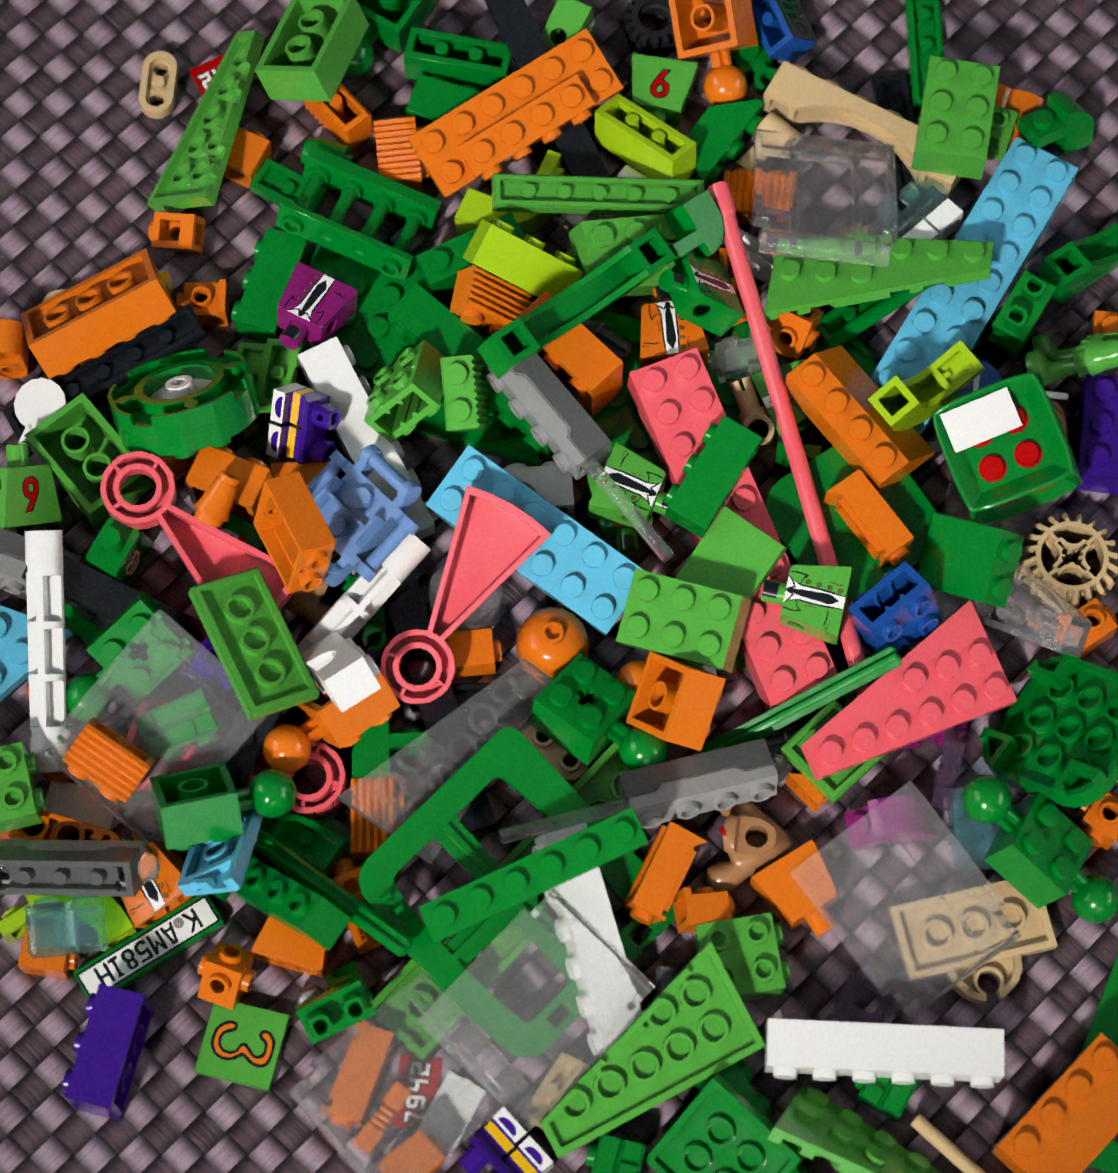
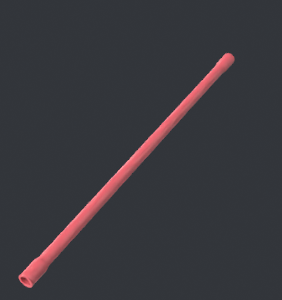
(783, 410)

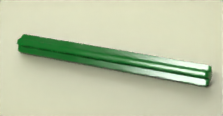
(809, 700)
(312, 878)

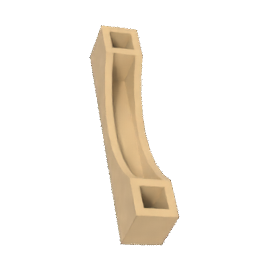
(807, 98)

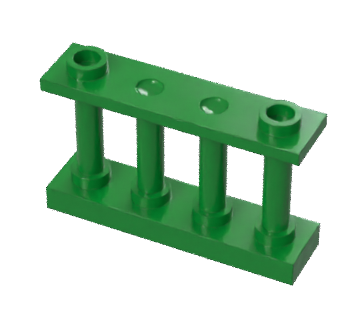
(370, 189)

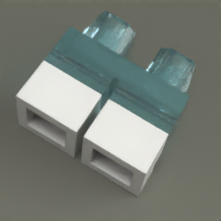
(927, 213)

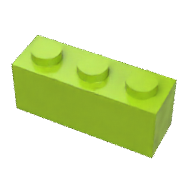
(644, 140)
(520, 260)

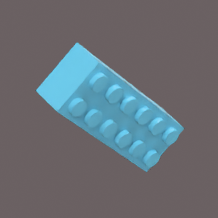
(569, 566)

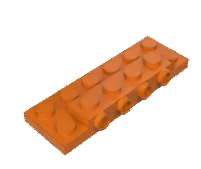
(516, 114)

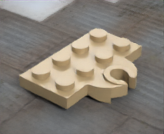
(1007, 966)

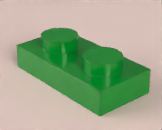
(278, 183)

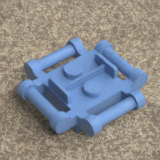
(360, 514)

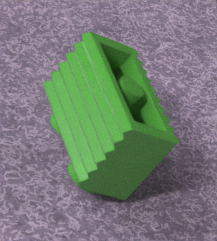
(465, 393)

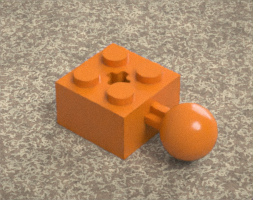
(715, 30)
(206, 467)
(672, 699)
(289, 746)

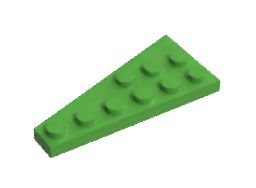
(914, 263)
(843, 1138)

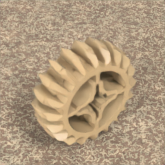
(1089, 540)

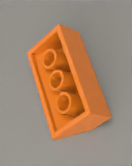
(97, 314)
(835, 398)
(1070, 1119)

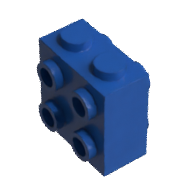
(896, 611)

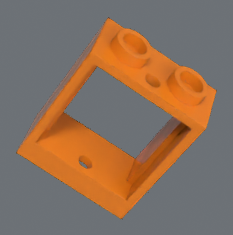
(294, 532)

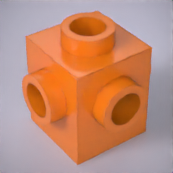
(795, 333)
(1096, 826)
(226, 975)

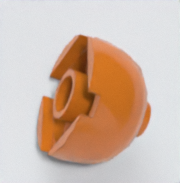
(552, 639)

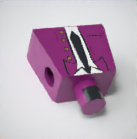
(313, 307)

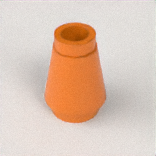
(217, 501)

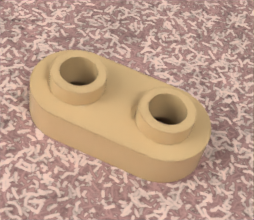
(157, 87)
(555, 756)

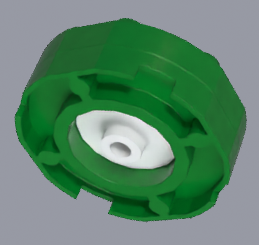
(184, 403)

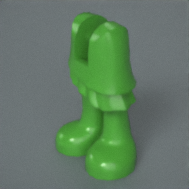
(1090, 357)

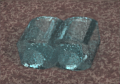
(66, 927)

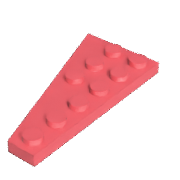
(936, 688)

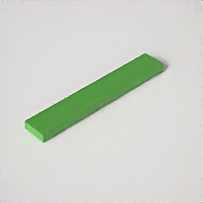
(590, 194)

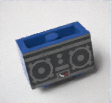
(782, 28)

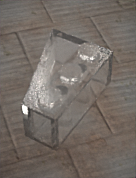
(1037, 615)

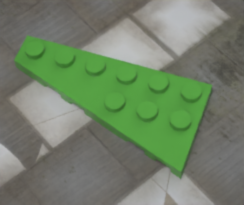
(202, 154)
(673, 1044)

